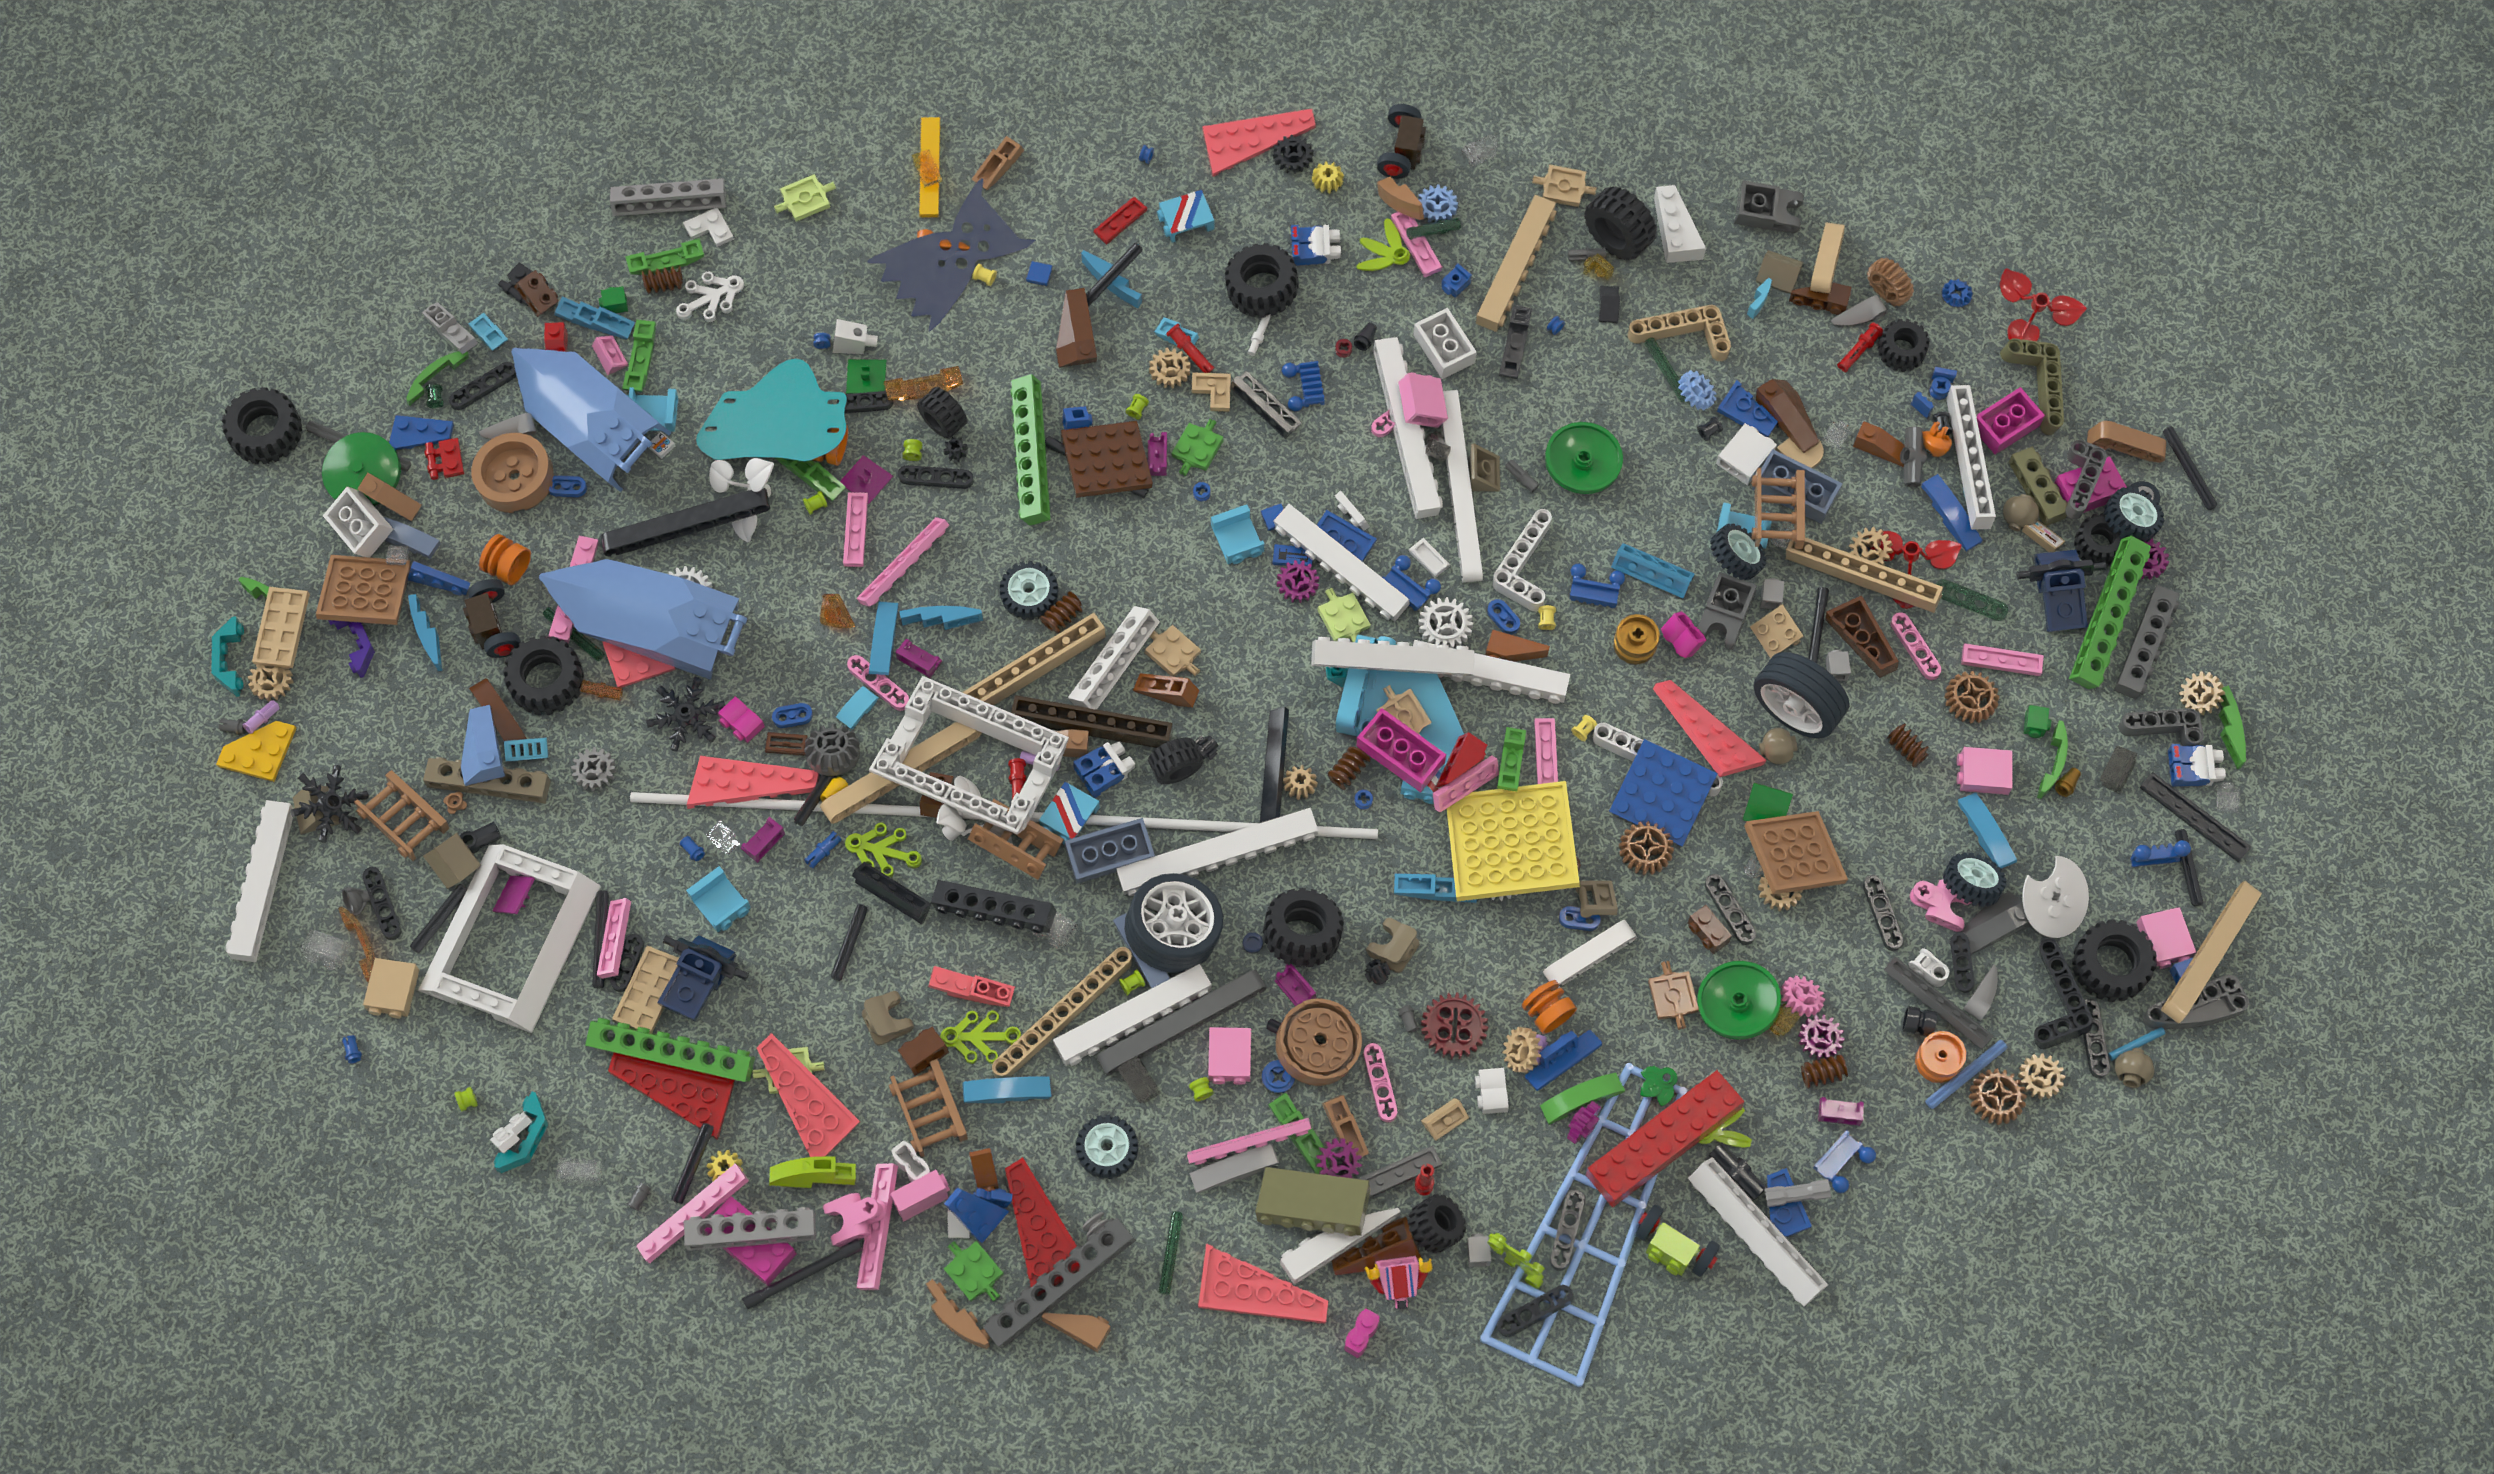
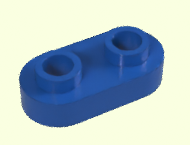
(568, 484)
(1504, 617)
(792, 714)
(1578, 921)

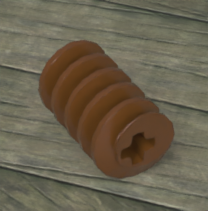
(662, 280)
(1061, 612)
(1908, 745)
(1347, 766)
(1824, 1069)

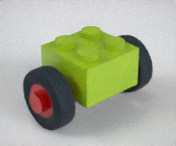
(1672, 1247)

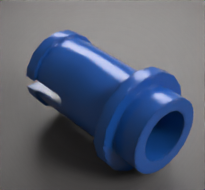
(696, 853)
(352, 1055)

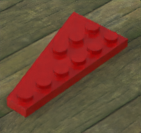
(686, 1092)
(1039, 1226)

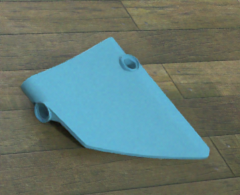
(1365, 694)

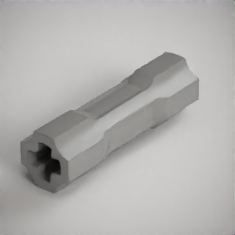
(1781, 1195)

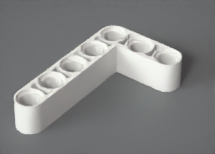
(1519, 559)

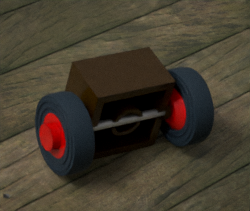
(1408, 143)
(484, 621)

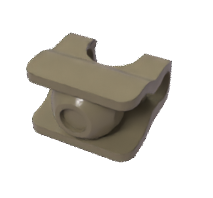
(1399, 949)
(879, 1022)

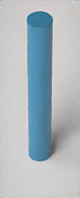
(2137, 1043)

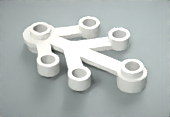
(711, 295)

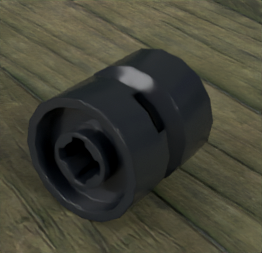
(1919, 1021)

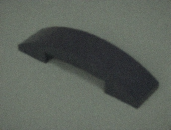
(1515, 342)

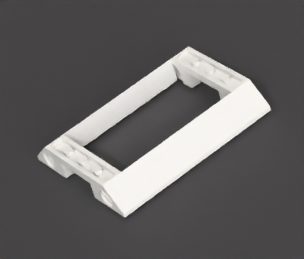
(938, 698)
(528, 1007)

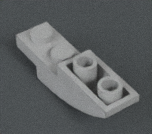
(449, 328)

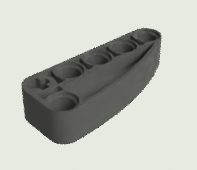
(2206, 1009)

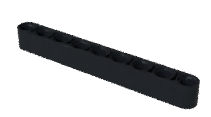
(685, 522)

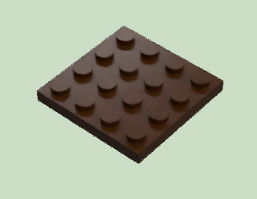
(1106, 459)

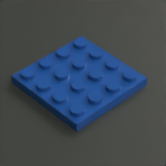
(1663, 791)

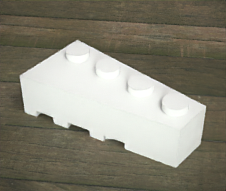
(1677, 229)

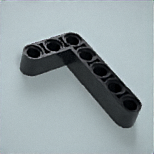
(2066, 996)

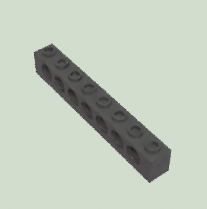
(1021, 1322)

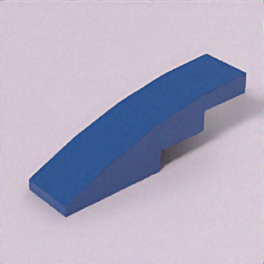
(1952, 512)

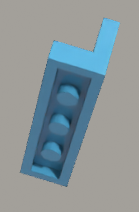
(1652, 570)

